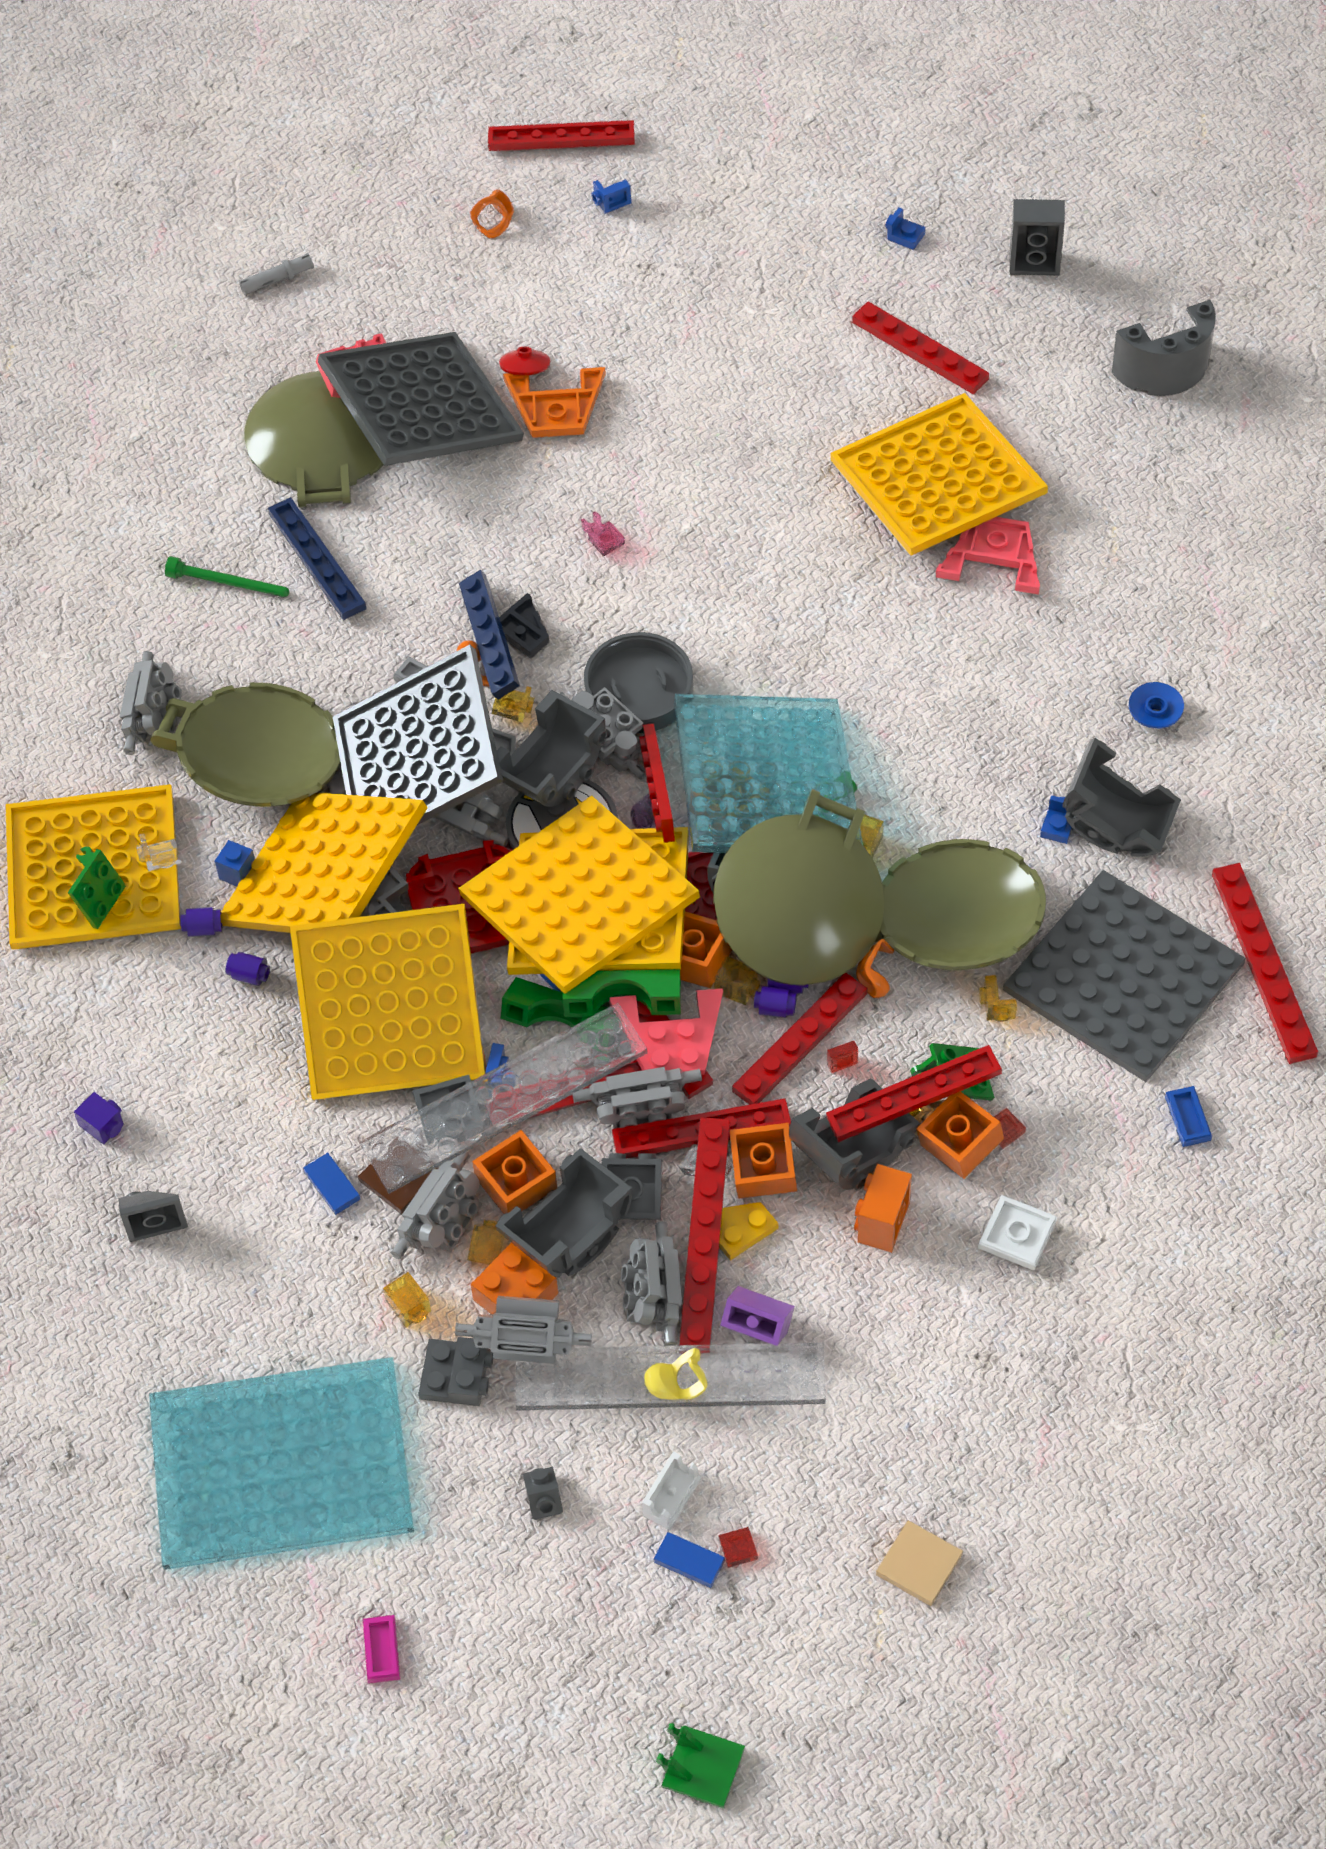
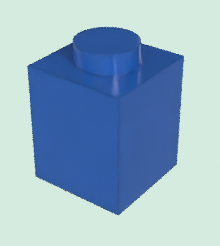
(234, 862)

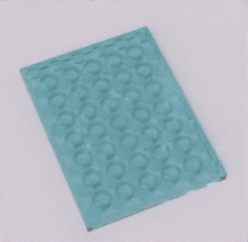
(758, 762)
(279, 1463)

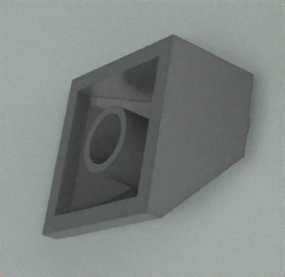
(151, 1214)

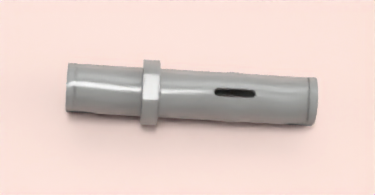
(276, 274)

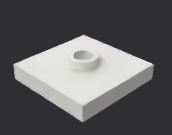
(1017, 1232)

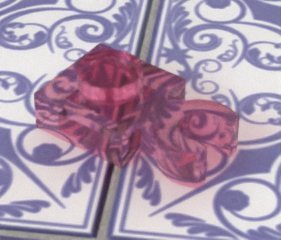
(603, 536)

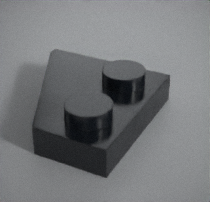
(524, 627)

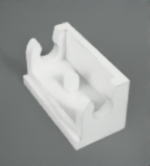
(670, 1491)

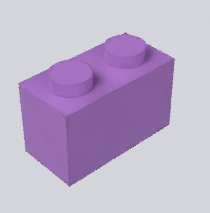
(757, 1315)

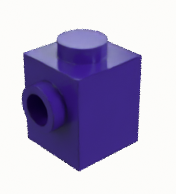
(99, 1117)

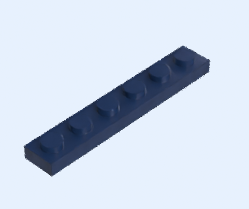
(317, 558)
(489, 634)

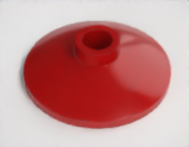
(524, 361)

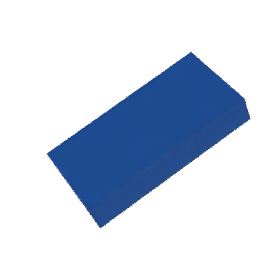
(1188, 1116)
(331, 1183)
(689, 1560)

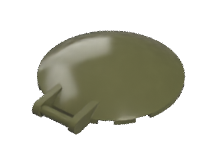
(308, 441)
(253, 743)
(800, 896)
(961, 905)

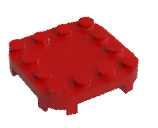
(437, 883)

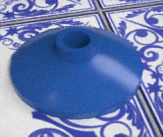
(1158, 697)

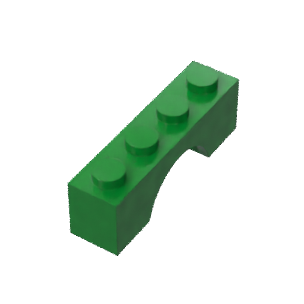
(654, 988)
(531, 1003)

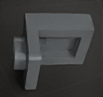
(543, 1493)

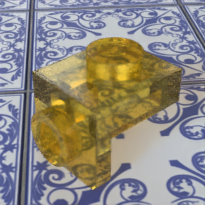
(514, 705)
(996, 1009)
(485, 1243)

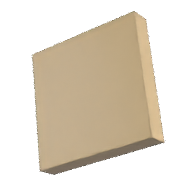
(919, 1563)

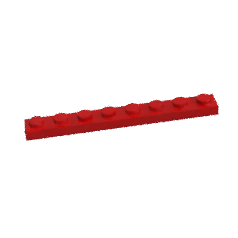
(1264, 963)
(705, 1232)

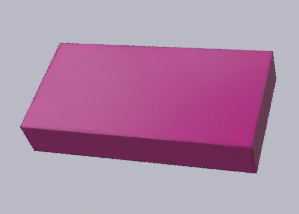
(381, 1649)

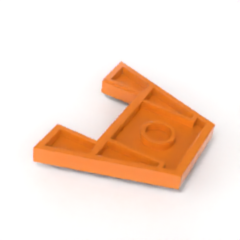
(556, 411)

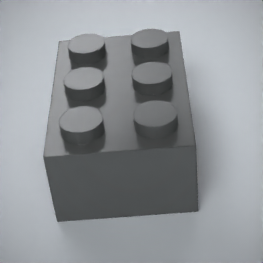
(1036, 237)

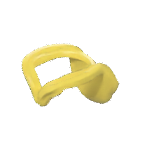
(662, 1378)

